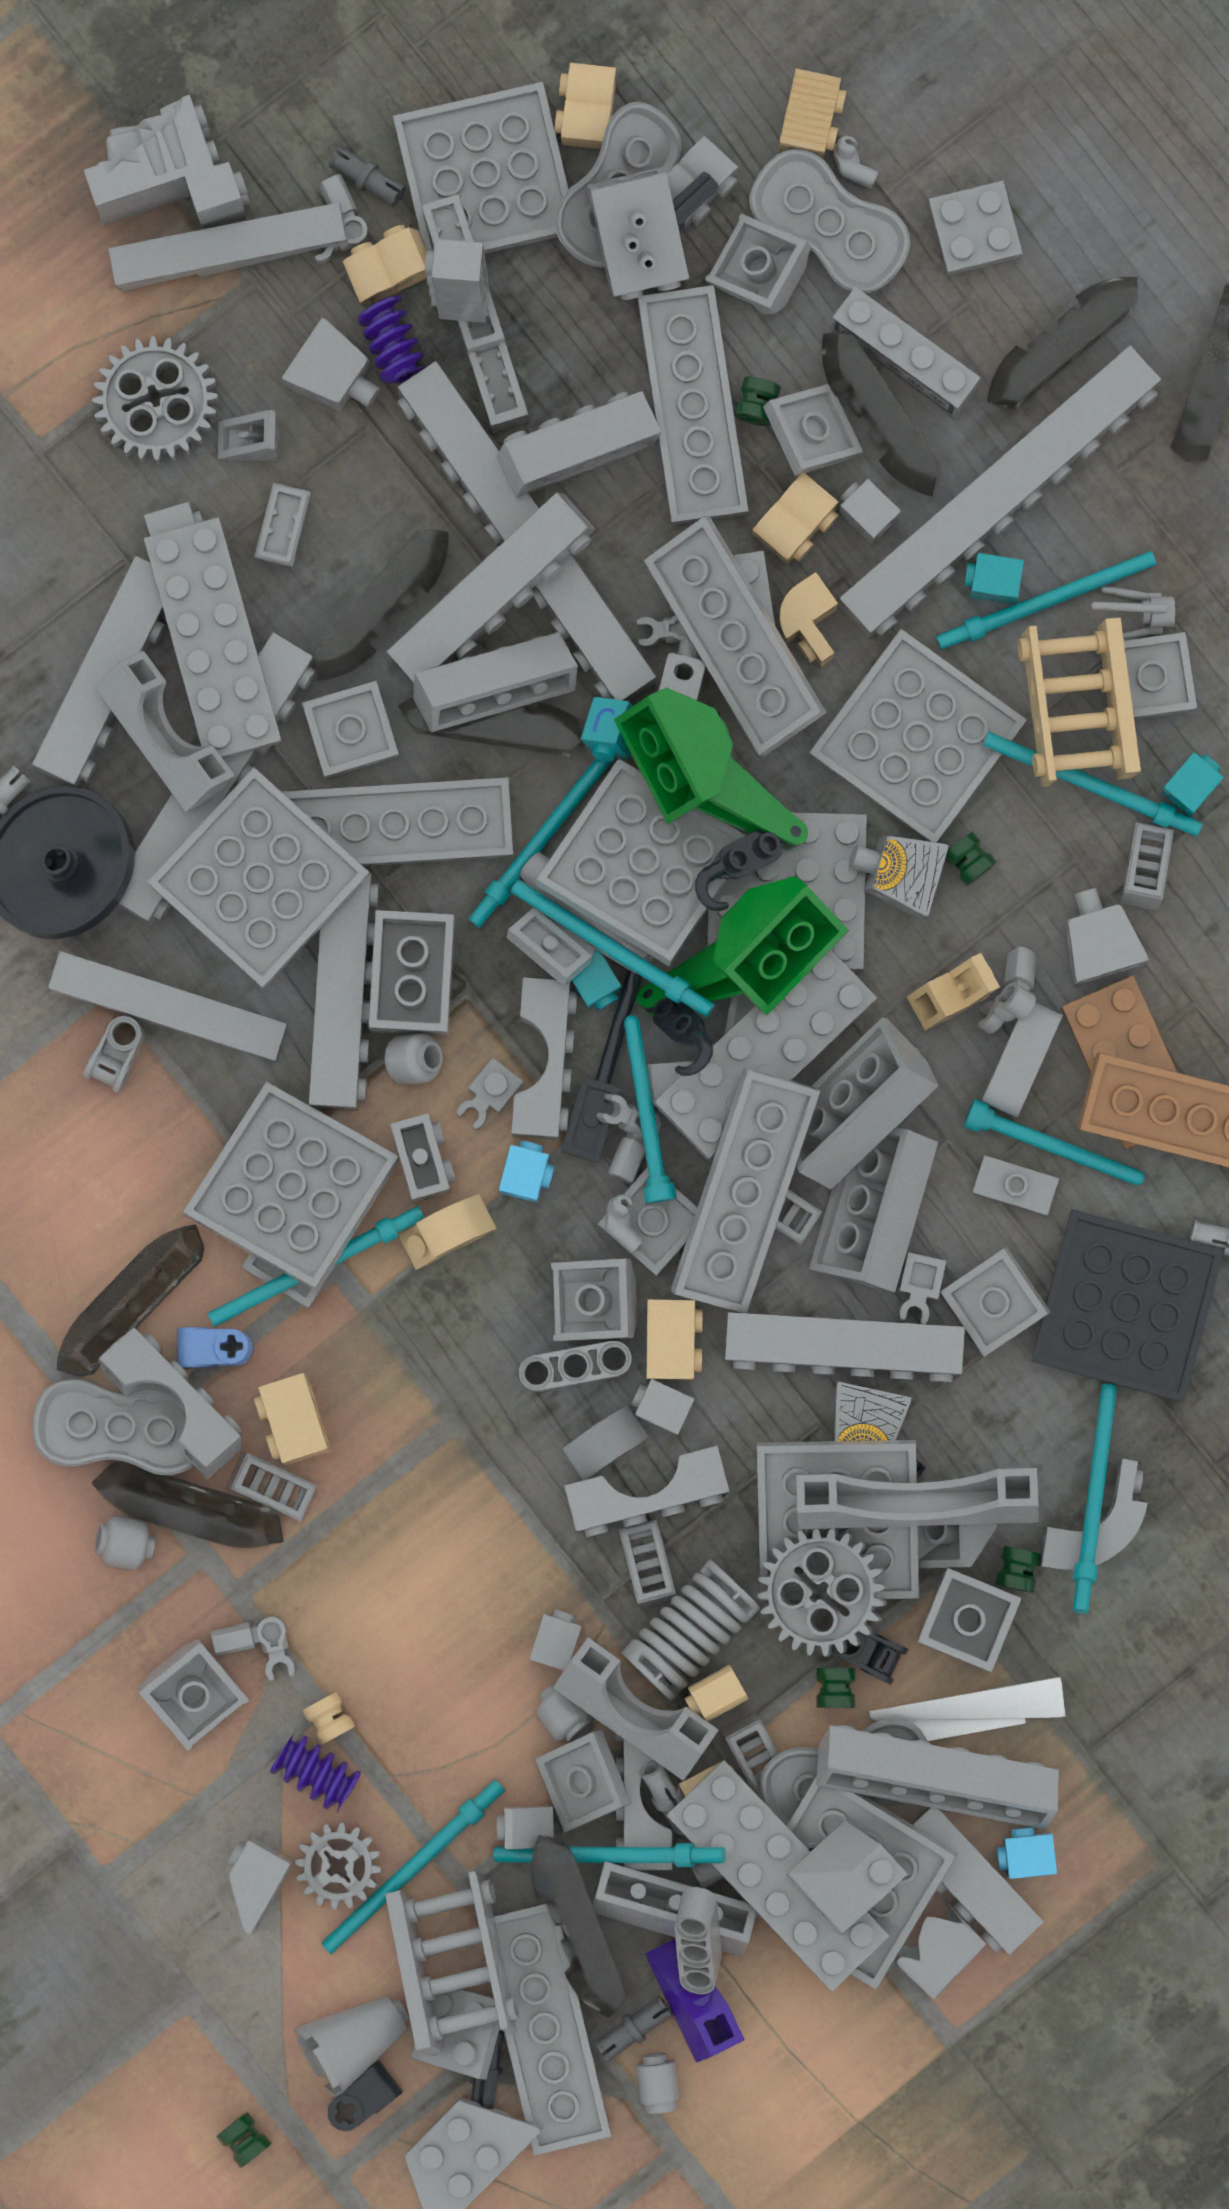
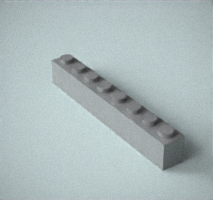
(284, 671)

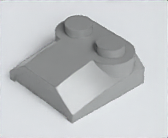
(760, 265)
(594, 1300)
(191, 1692)

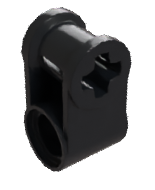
(871, 1653)
(368, 2093)

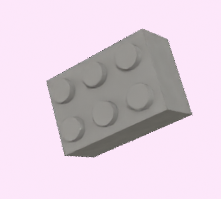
(412, 973)

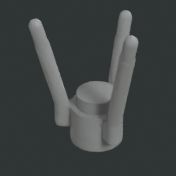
(1153, 610)

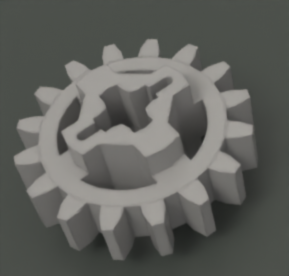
(322, 1845)

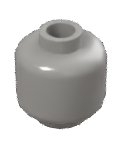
(413, 1058)
(124, 1542)
(562, 1717)

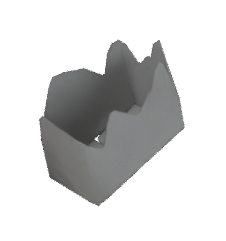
(942, 1952)

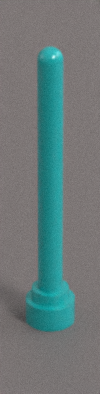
(983, 1118)
(658, 1185)

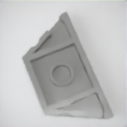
(465, 2153)

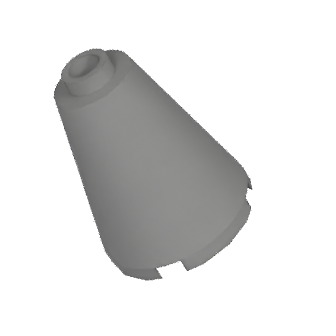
(351, 2040)

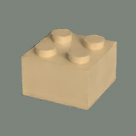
(293, 1419)

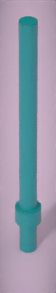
(976, 628)
(1161, 814)
(498, 891)
(676, 988)
(385, 1231)
(1085, 1570)
(470, 1813)
(682, 1854)

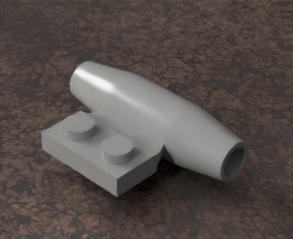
(550, 943)

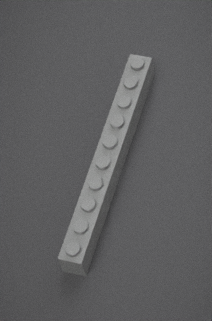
(999, 493)
(569, 595)

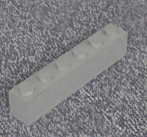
(495, 587)
(84, 716)
(342, 1003)
(844, 1345)
(937, 1776)

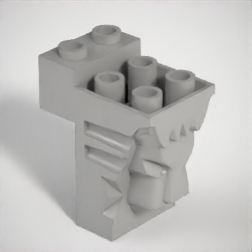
(166, 163)

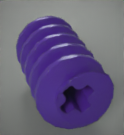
(390, 341)
(315, 1772)

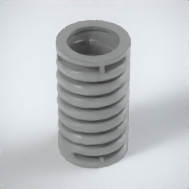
(689, 1629)

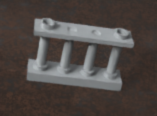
(413, 1952)

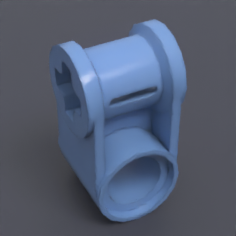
(205, 1347)

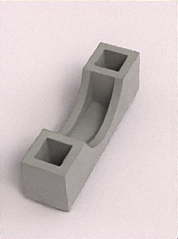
(135, 696)
(539, 1109)
(139, 1368)
(697, 1478)
(668, 1737)
(639, 1826)

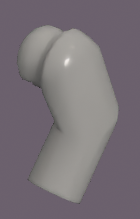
(849, 163)
(618, 1223)

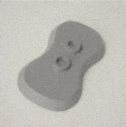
(633, 142)
(853, 238)
(88, 1424)
(794, 1770)

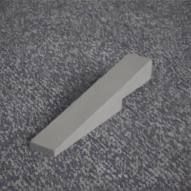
(226, 246)
(482, 341)
(166, 1006)

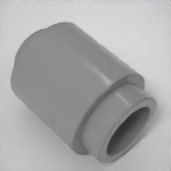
(657, 2083)

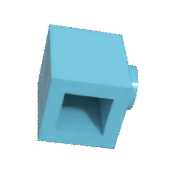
(526, 1172)
(1027, 1854)

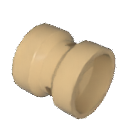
(328, 1718)

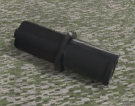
(485, 2090)

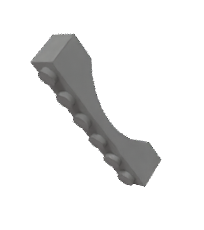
(985, 1498)

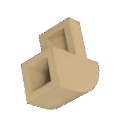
(801, 611)
(953, 992)
(447, 1231)

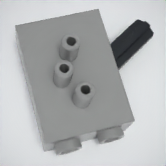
(641, 230)

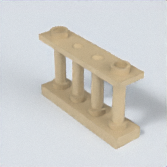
(1111, 679)

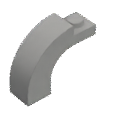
(1062, 1547)

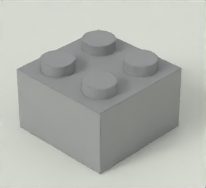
(968, 1619)

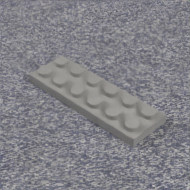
(692, 405)
(734, 636)
(212, 639)
(415, 820)
(771, 1043)
(745, 1190)
(758, 1857)
(551, 2039)

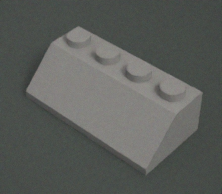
(863, 1102)
(875, 1212)

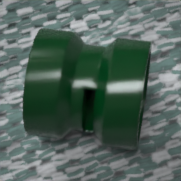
(755, 395)
(970, 858)
(1018, 1569)
(835, 1688)
(250, 2146)

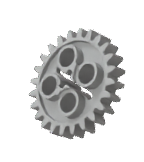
(145, 366)
(844, 1563)

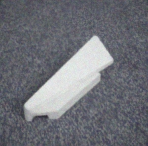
(980, 1709)

